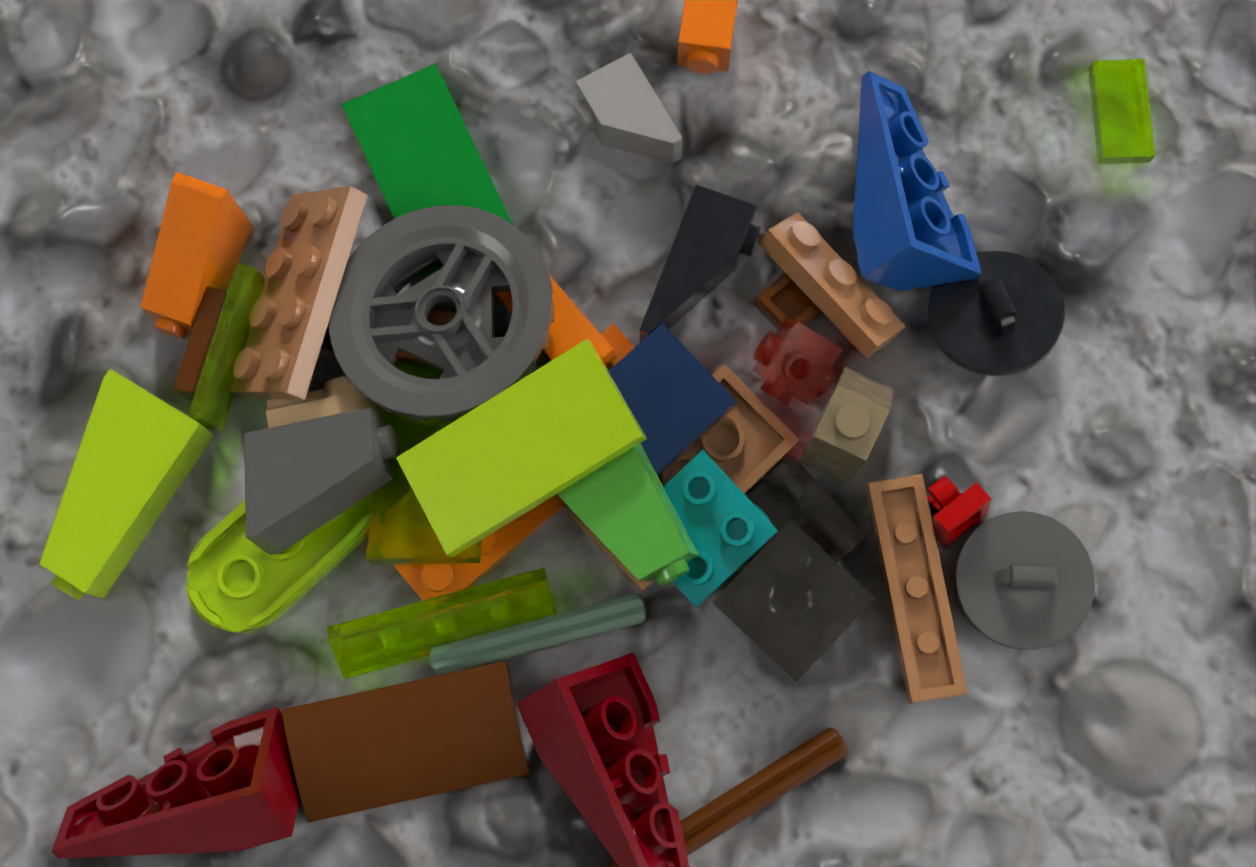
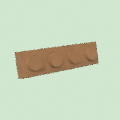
(915, 589)

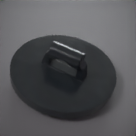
(999, 319)

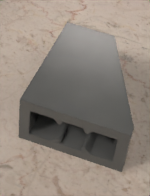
(312, 473)

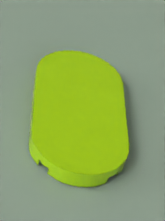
(247, 589)

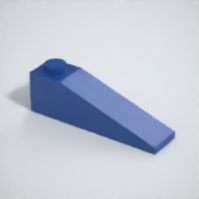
(900, 211)

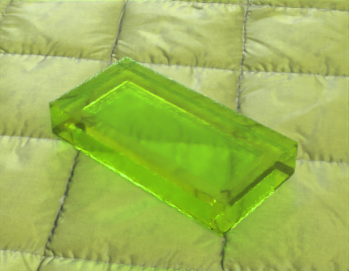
(1121, 111)

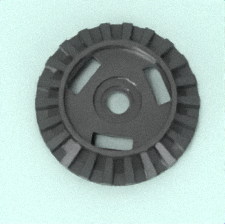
(478, 258)

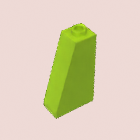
(119, 485)

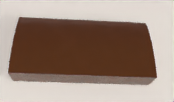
(406, 741)

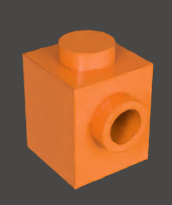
(706, 35)

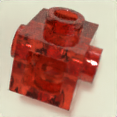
(813, 366)

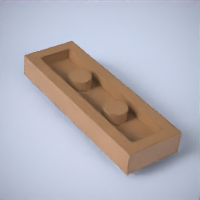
(831, 284)

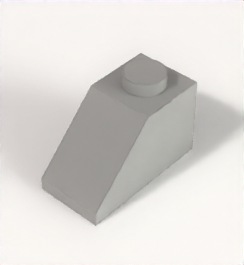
(626, 111)

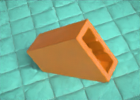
(195, 249)

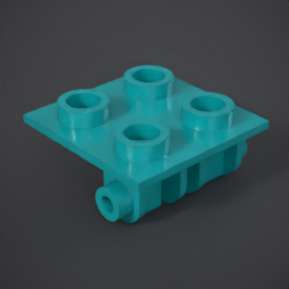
(720, 523)

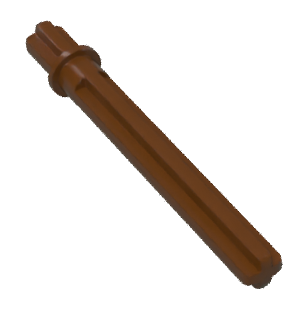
(761, 789)

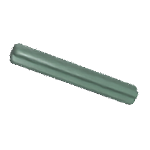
(538, 634)

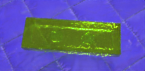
(213, 392)

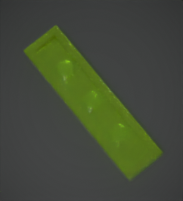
(416, 628)

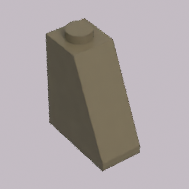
(848, 426)

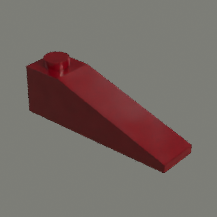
(210, 800)

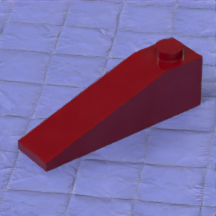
(604, 754)

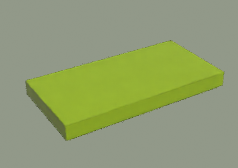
(520, 448)

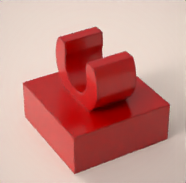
(956, 511)

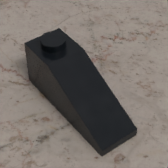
(702, 255)

